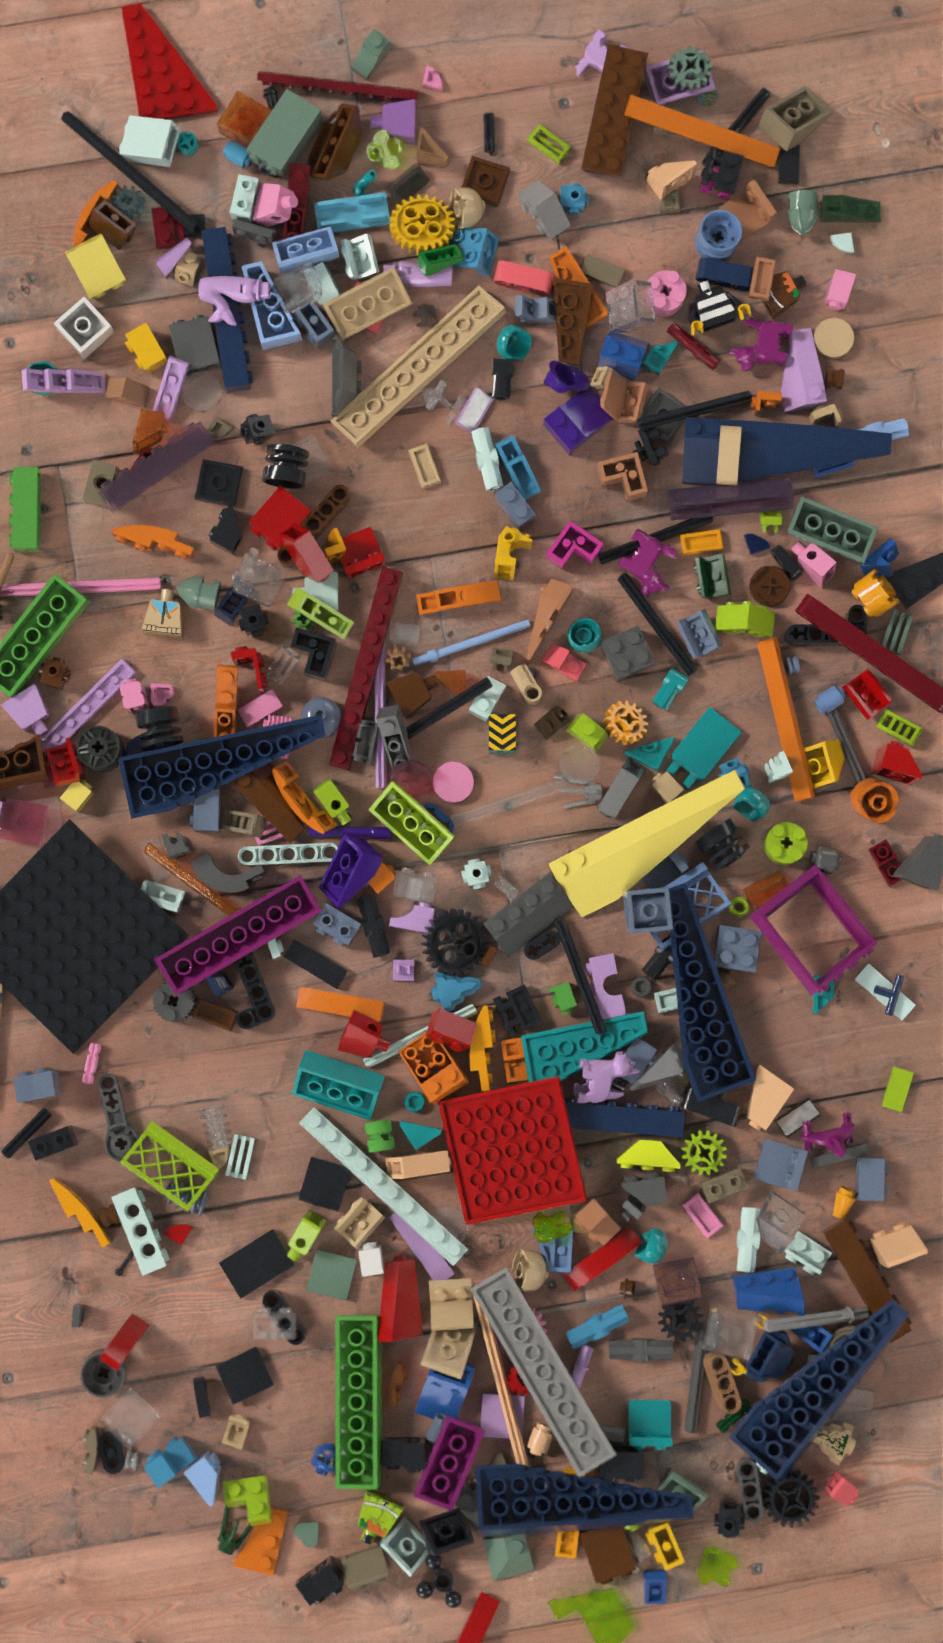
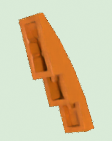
(339, 1003)

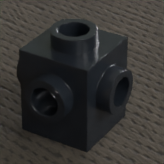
(257, 429)
(250, 614)
(729, 1520)

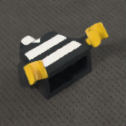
(714, 309)

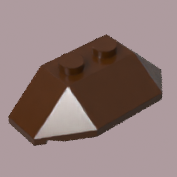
(336, 143)

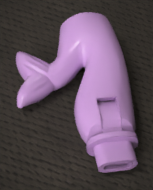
(412, 275)
(238, 288)

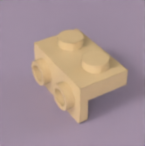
(359, 1222)

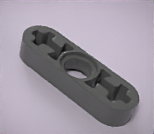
(830, 1158)

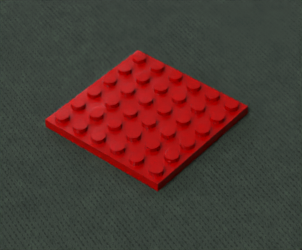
(512, 1150)

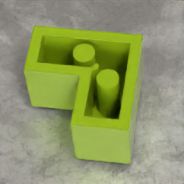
(745, 619)
(254, 1494)

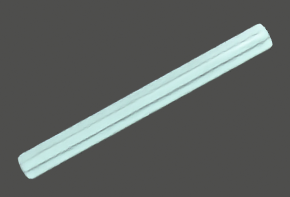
(393, 1049)

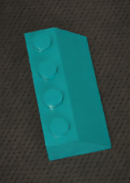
(337, 1085)

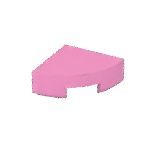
(432, 79)

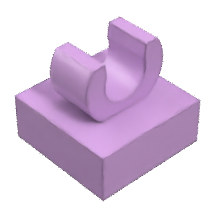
(403, 970)

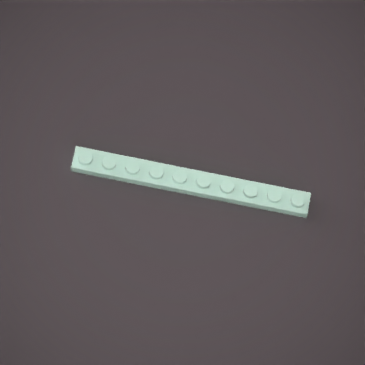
(383, 1186)

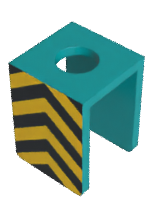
(502, 733)

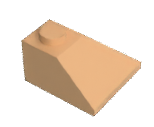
(670, 177)

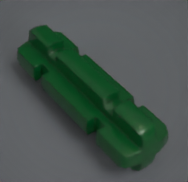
(731, 1419)

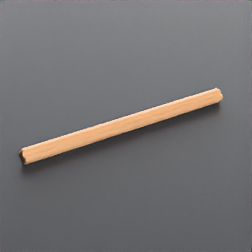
(502, 1387)

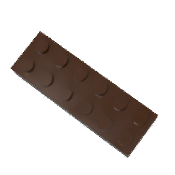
(609, 127)

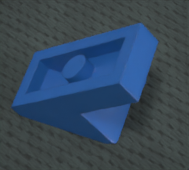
(880, 559)
(815, 1336)
(654, 1586)

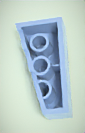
(272, 322)

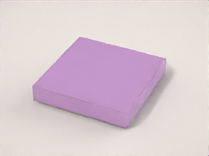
(493, 1417)

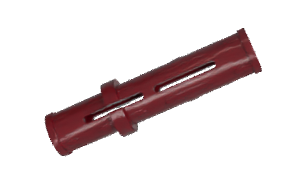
(698, 350)

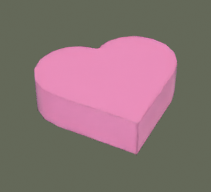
(160, 694)

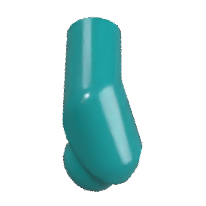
(364, 182)

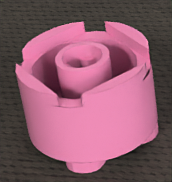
(670, 283)

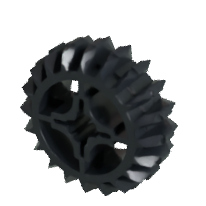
(785, 1505)

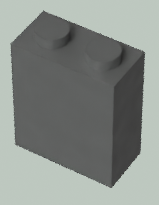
(195, 344)

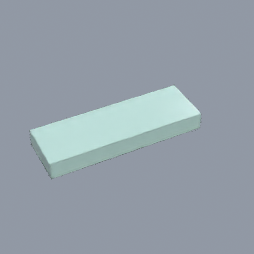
(870, 977)

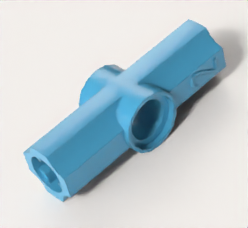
(597, 1326)

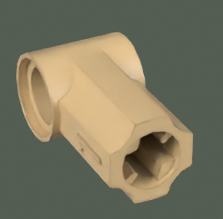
(526, 683)

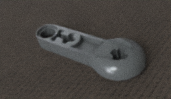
(116, 1121)

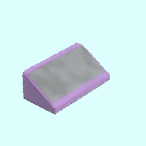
(474, 410)

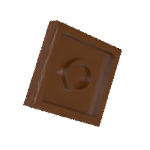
(486, 179)

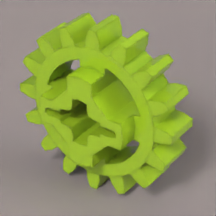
(695, 1158)

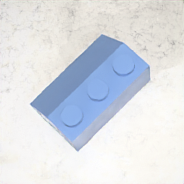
(300, 249)

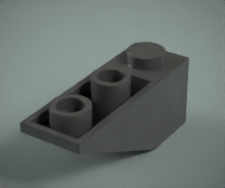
(394, 734)

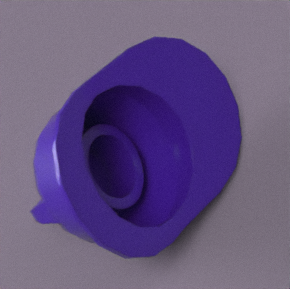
(565, 377)

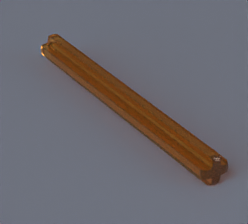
(189, 879)

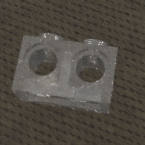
(275, 1331)

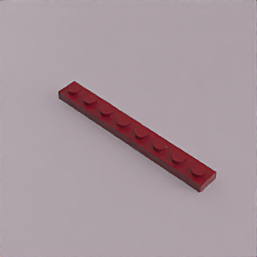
(330, 85)

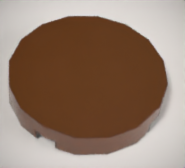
(769, 586)

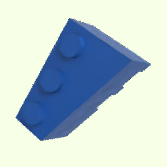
(769, 1291)

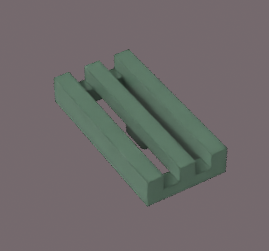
(902, 616)

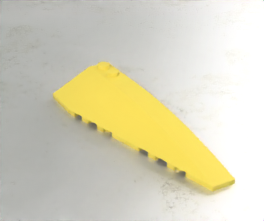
(621, 858)

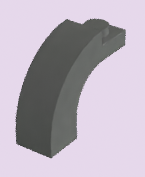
(231, 884)

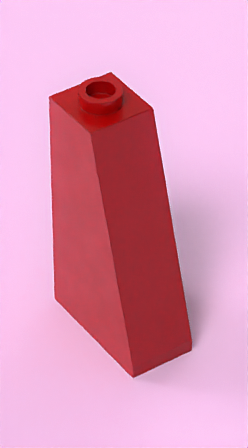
(399, 1302)

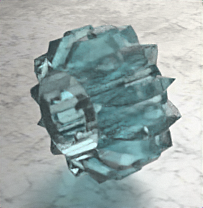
(135, 199)

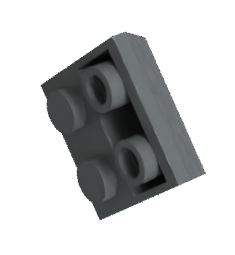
(648, 1190)

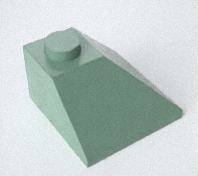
(508, 1555)

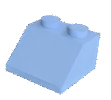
(205, 1476)

